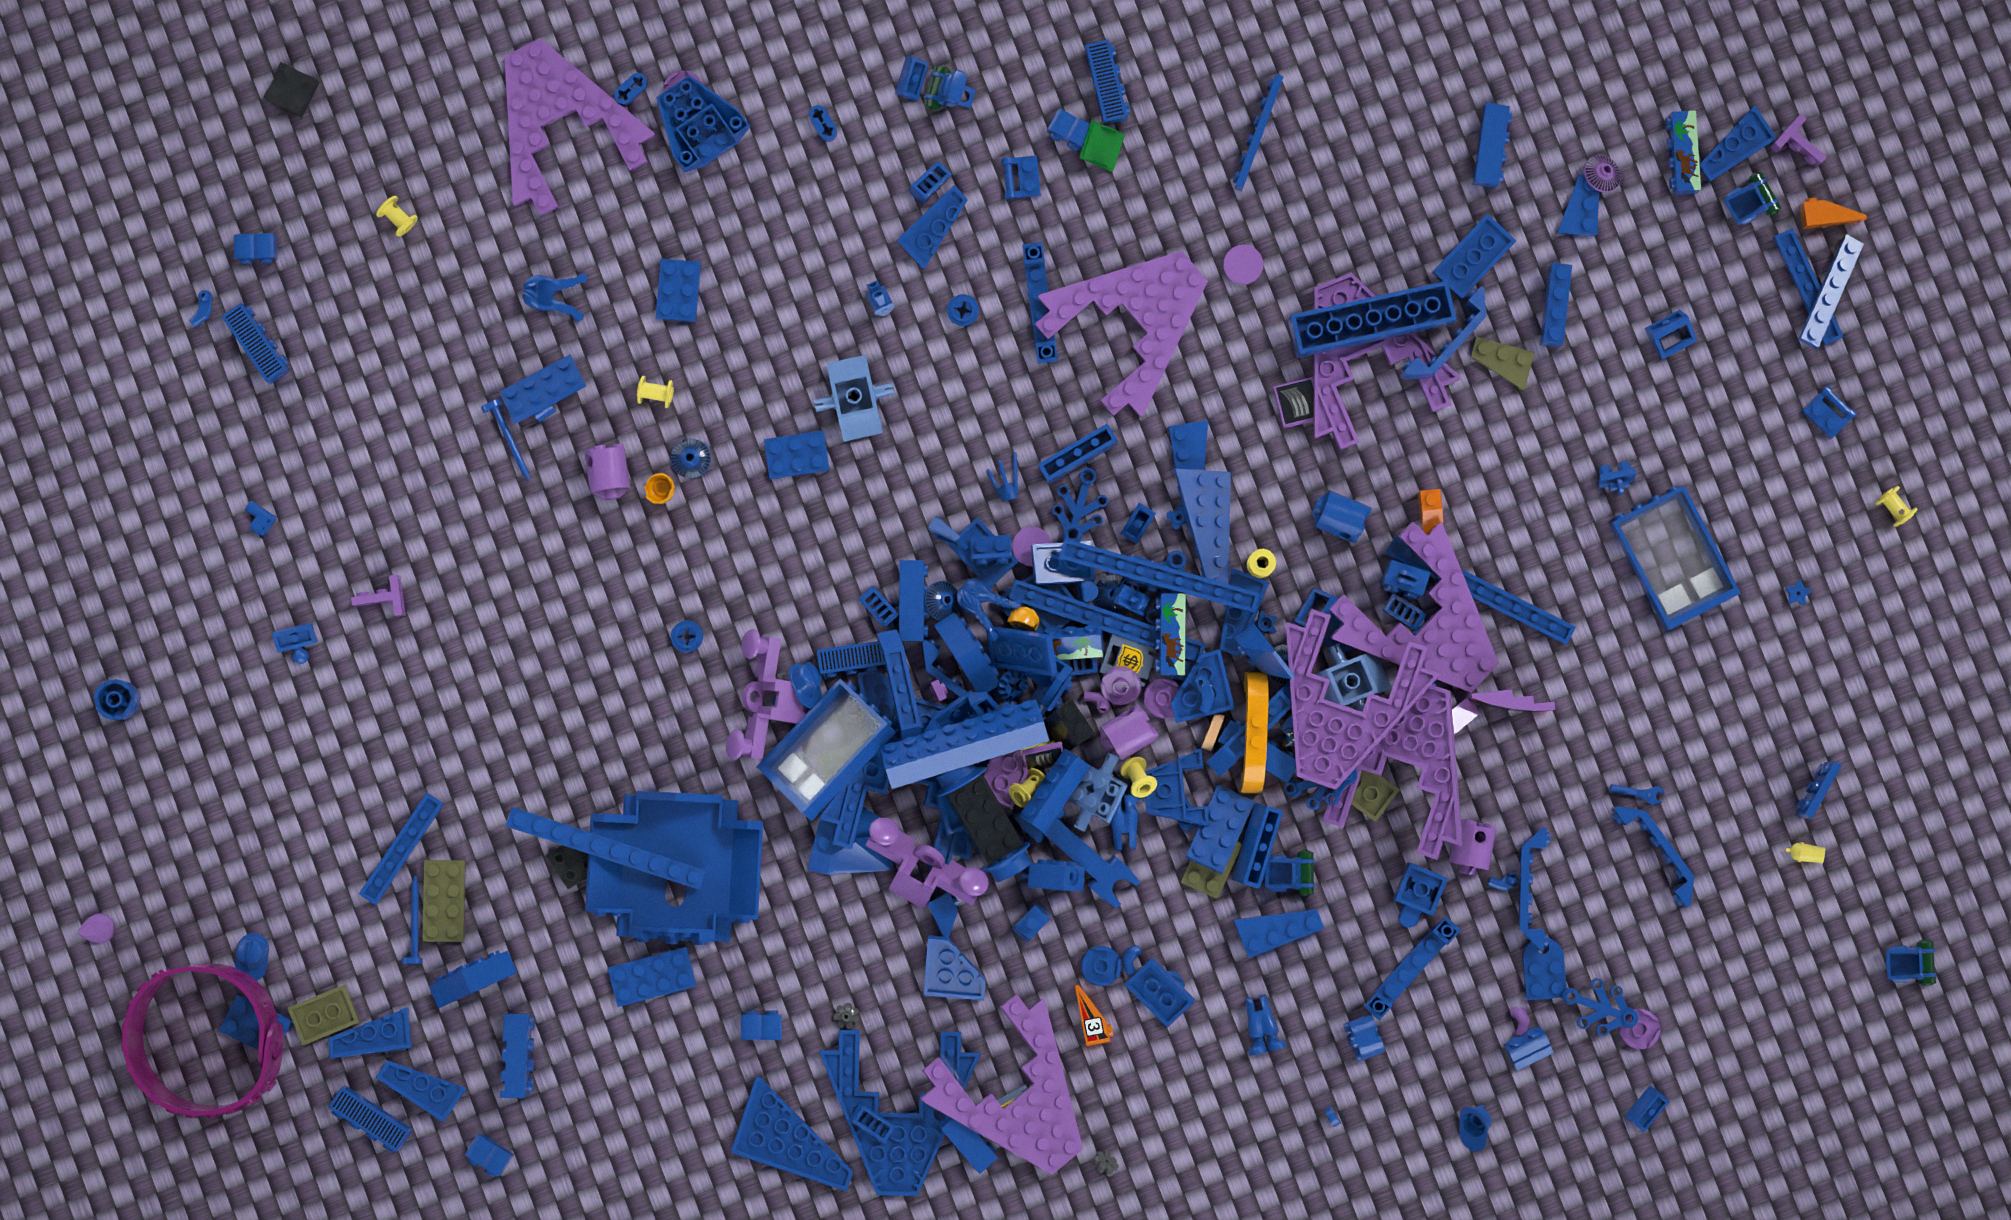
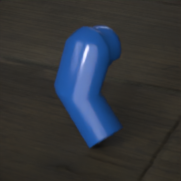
(1505, 883)
(1128, 958)

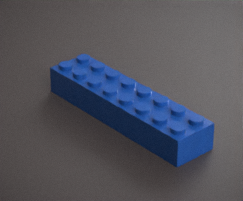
(1372, 319)
(964, 743)

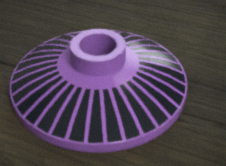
(1598, 178)

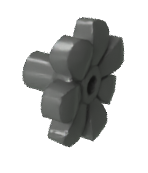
(846, 1011)
(1105, 1162)

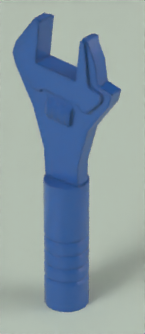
(1646, 794)

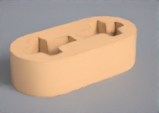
(1212, 731)

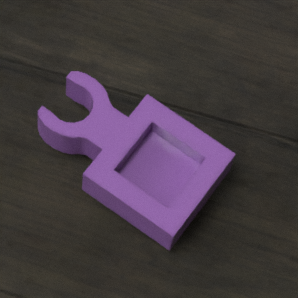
(938, 691)

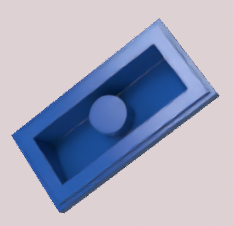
(912, 78)
(1647, 1108)

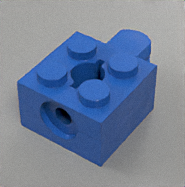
(1404, 579)
(1055, 875)
(1418, 892)

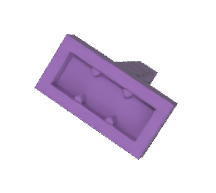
(1799, 143)
(383, 596)

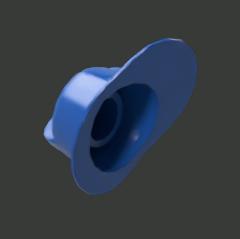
(806, 683)
(252, 955)
(1474, 1127)

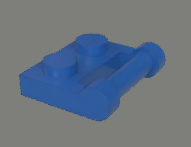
(1028, 177)
(1824, 417)

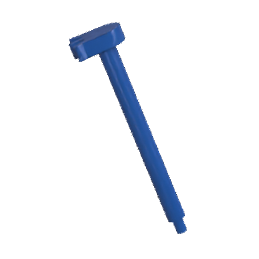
(494, 406)
(414, 925)

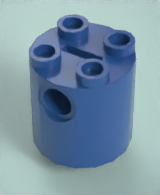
(1340, 516)

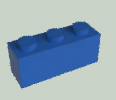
(969, 1143)

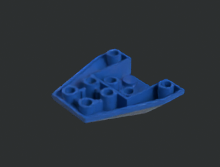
(699, 123)

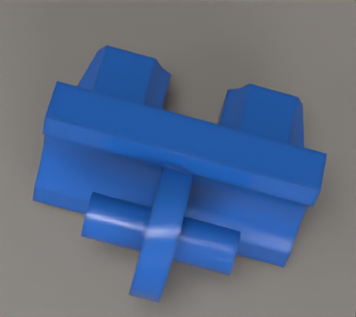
(879, 299)
(1616, 480)
(1131, 599)

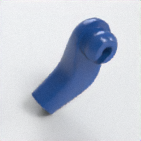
(204, 308)
(1206, 692)

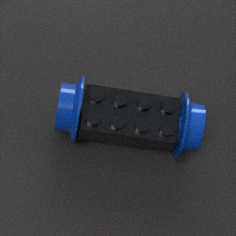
(984, 821)

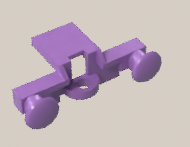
(786, 707)
(899, 847)

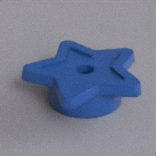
(1793, 597)
(1270, 623)

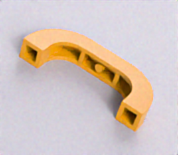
(1255, 733)

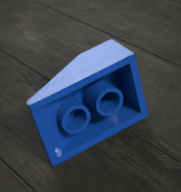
(1261, 653)

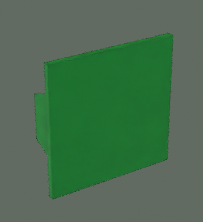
(1102, 146)

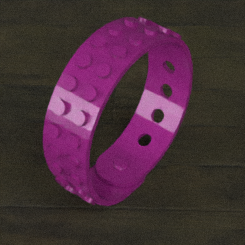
(269, 1050)

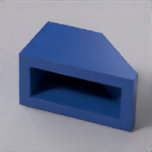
(945, 912)

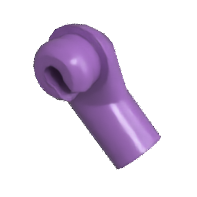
(1099, 700)
(1522, 1018)

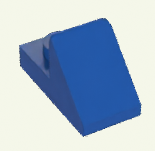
(1138, 523)

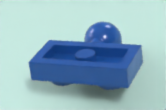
(295, 639)

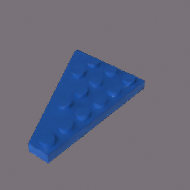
(782, 1139)

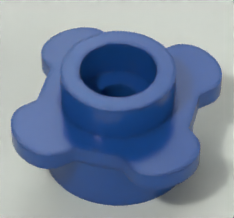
(1176, 523)

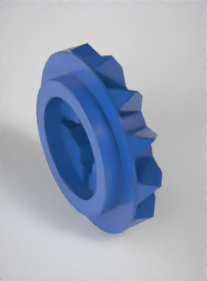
(957, 302)
(679, 630)
(1015, 677)

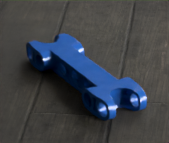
(1103, 872)

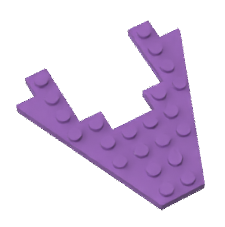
(544, 89)
(1156, 295)
(1333, 370)
(1453, 635)
(1333, 737)
(1426, 741)
(1037, 1122)

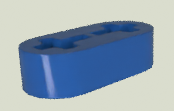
(627, 85)
(826, 121)

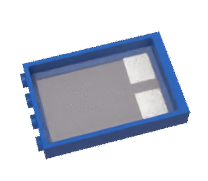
(1674, 557)
(826, 748)

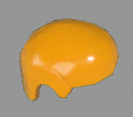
(659, 488)
(1024, 617)

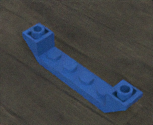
(1037, 285)
(1477, 305)
(931, 653)
(900, 683)
(1235, 746)
(1682, 892)
(1535, 936)
(1411, 966)

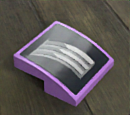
(1295, 402)
(1042, 756)

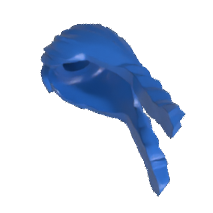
(539, 293)
(970, 599)

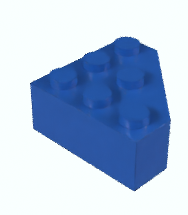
(968, 653)
(472, 978)

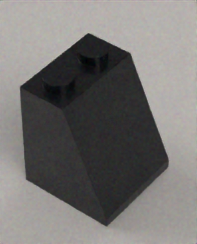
(1068, 726)

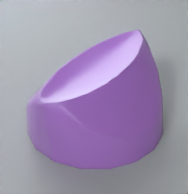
(97, 928)

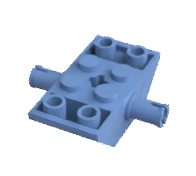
(858, 417)
(1364, 672)
(1098, 793)

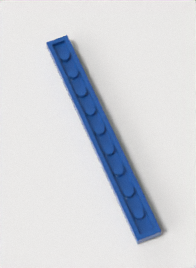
(1159, 575)
(1494, 597)
(1093, 615)
(605, 848)

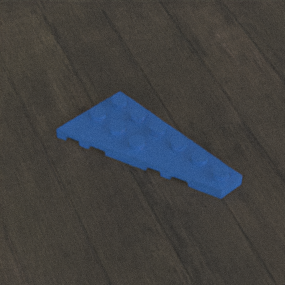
(1208, 517)

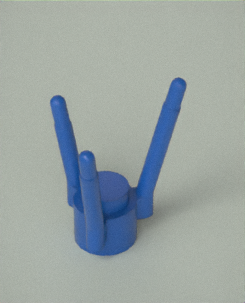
(1007, 491)

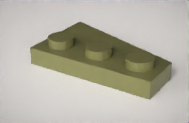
(1505, 360)

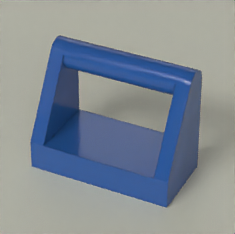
(1667, 325)
(1309, 602)

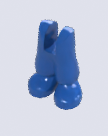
(1125, 822)
(1261, 1024)

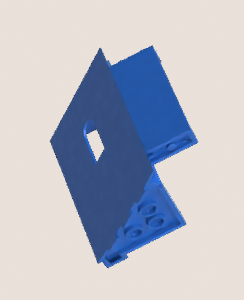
(691, 830)

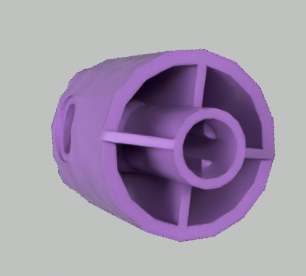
(607, 471)
(1127, 733)
(1476, 847)

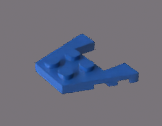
(1169, 795)

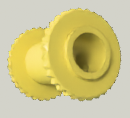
(397, 216)
(655, 391)
(1894, 504)
(1261, 554)
(1142, 784)
(1022, 792)

